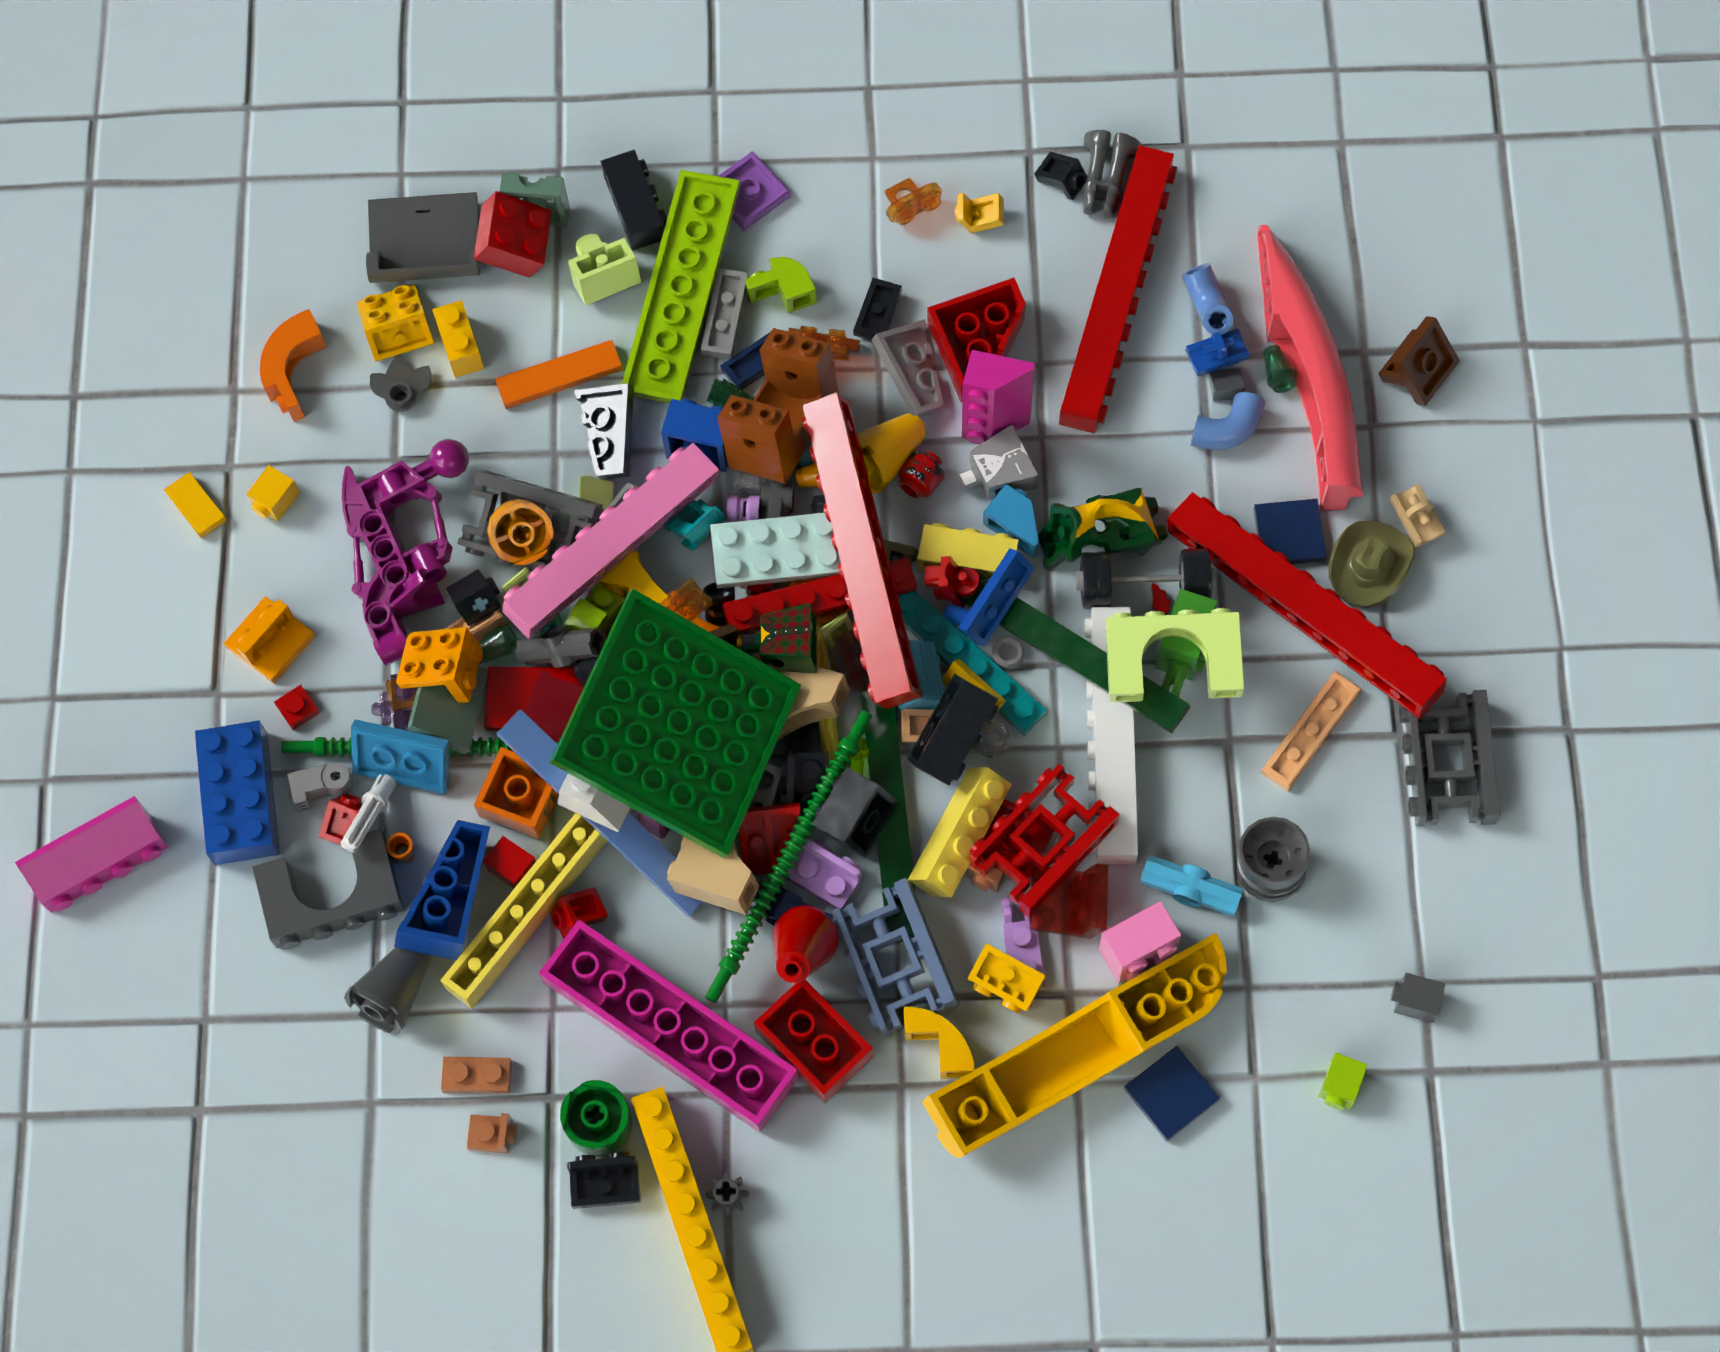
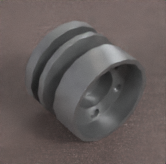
(1274, 841)

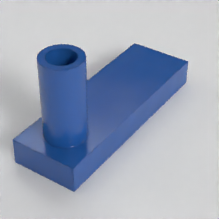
(994, 600)

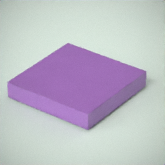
(758, 192)

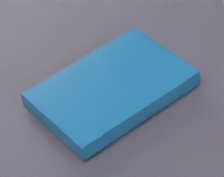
(404, 755)

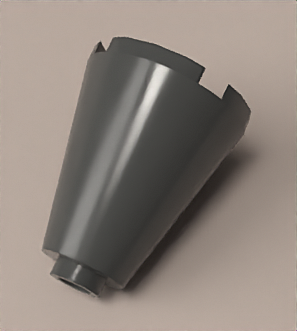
(389, 989)

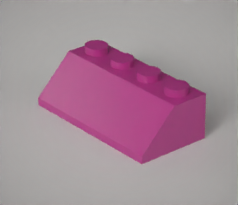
(995, 395)
(92, 855)

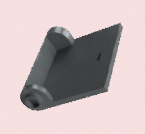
(423, 237)

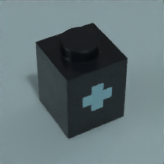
(474, 596)

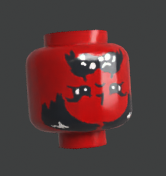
(921, 474)

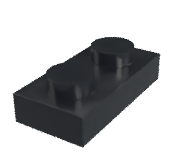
(877, 308)

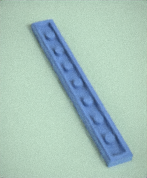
(632, 839)

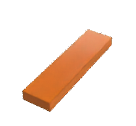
(558, 374)

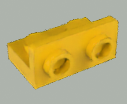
(1007, 978)

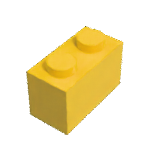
(458, 338)

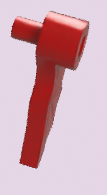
(1159, 601)

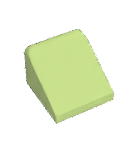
(596, 490)

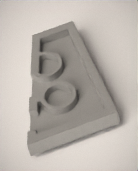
(910, 366)

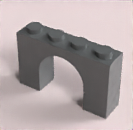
(373, 897)

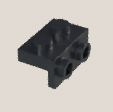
(604, 1180)

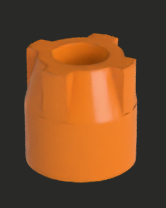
(395, 842)

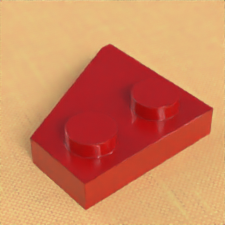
(765, 834)

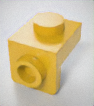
(981, 212)

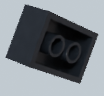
(953, 730)

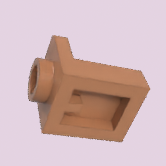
(491, 1133)

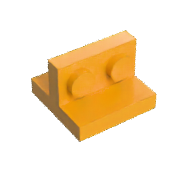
(269, 639)

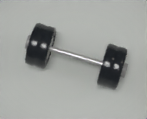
(1096, 582)

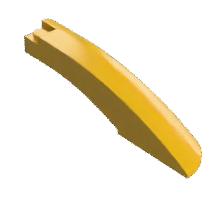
(1079, 1049)

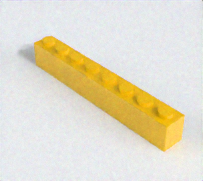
(691, 1222)

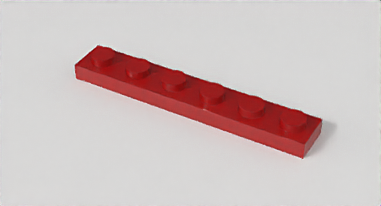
(824, 595)

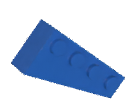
(444, 904)

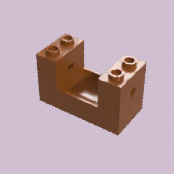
(768, 432)

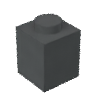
(1418, 997)

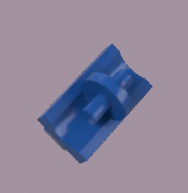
(1217, 352)

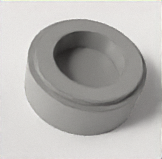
(1008, 653)

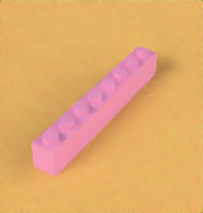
(610, 540)

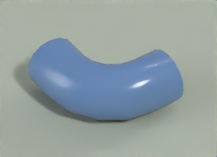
(1208, 299)
(1233, 429)

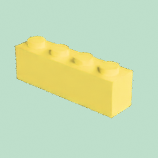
(959, 828)

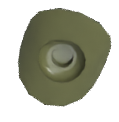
(1370, 563)

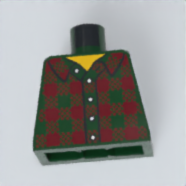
(786, 639)

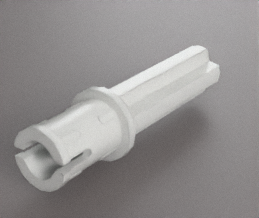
(373, 803)

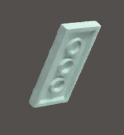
(773, 550)

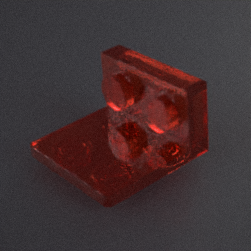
(1076, 906)

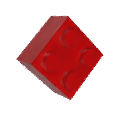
(512, 234)

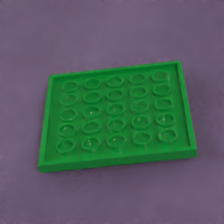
(676, 723)

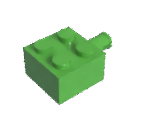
(1178, 655)

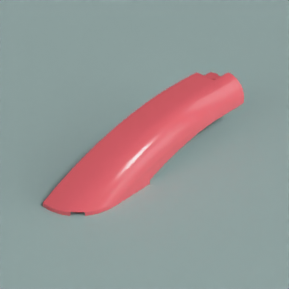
(1305, 338)

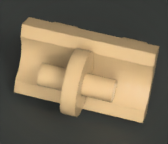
(1417, 515)

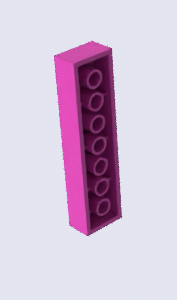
(669, 1026)

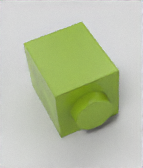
(1342, 1081)

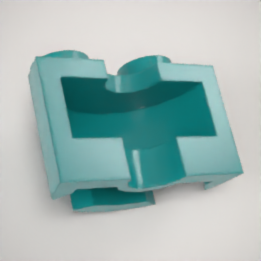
(694, 523)

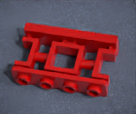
(1065, 858)

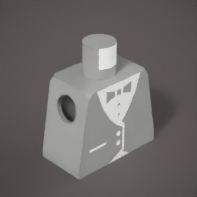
(998, 463)

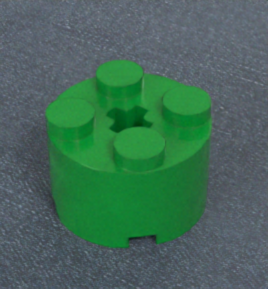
(585, 1102)

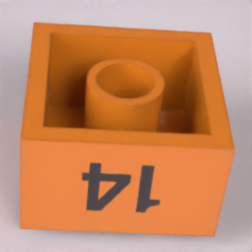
(515, 796)

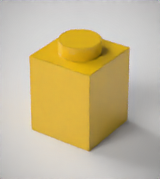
(272, 494)

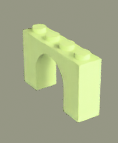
(1213, 633)

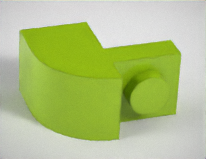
(784, 278)
(596, 610)

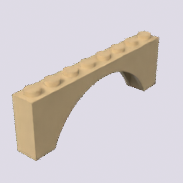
(727, 879)

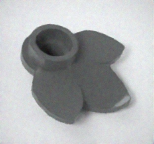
(400, 381)

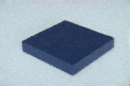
(1292, 529)
(1171, 1093)

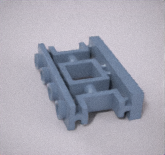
(918, 947)

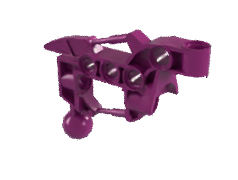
(370, 505)

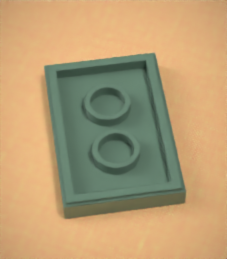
(441, 716)

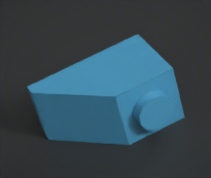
(1013, 515)

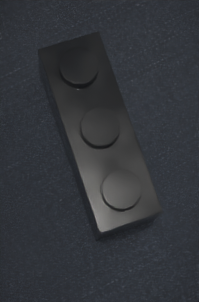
(634, 199)

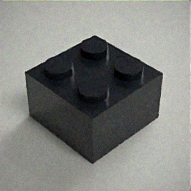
(854, 811)

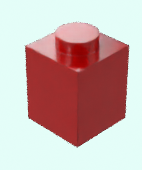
(508, 862)

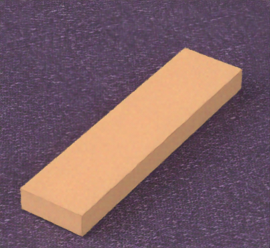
(1311, 731)

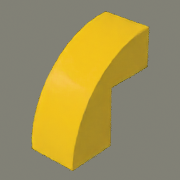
(954, 1051)

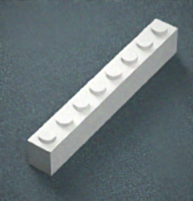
(1112, 755)

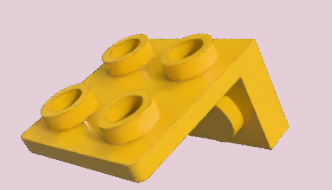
(394, 322)

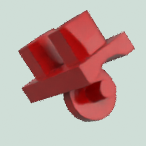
(951, 582)

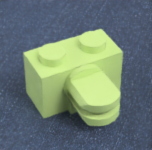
(602, 268)

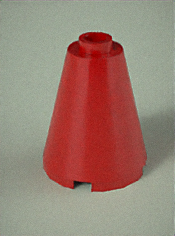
(803, 942)

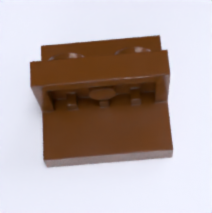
(1421, 361)

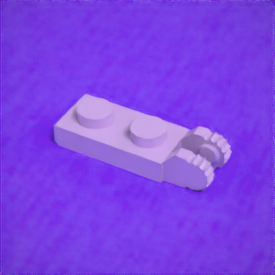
(1020, 939)

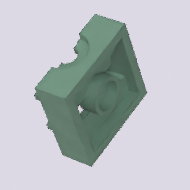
(539, 193)

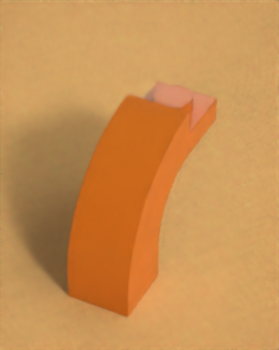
(281, 354)

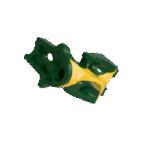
(1122, 513)

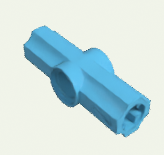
(1191, 885)

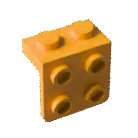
(441, 658)

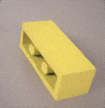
(966, 547)

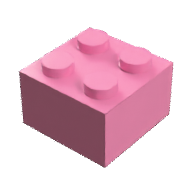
(1139, 942)

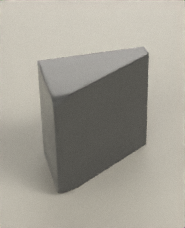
(1226, 383)

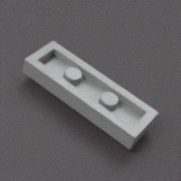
(724, 314)

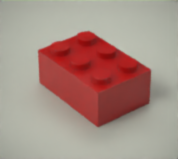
(814, 1039)

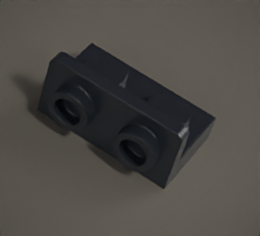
(803, 773)

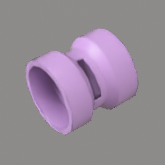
(736, 508)

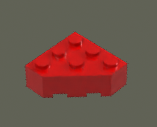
(976, 321)

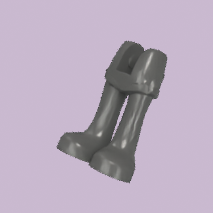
(1098, 143)

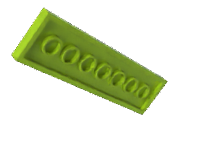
(681, 286)

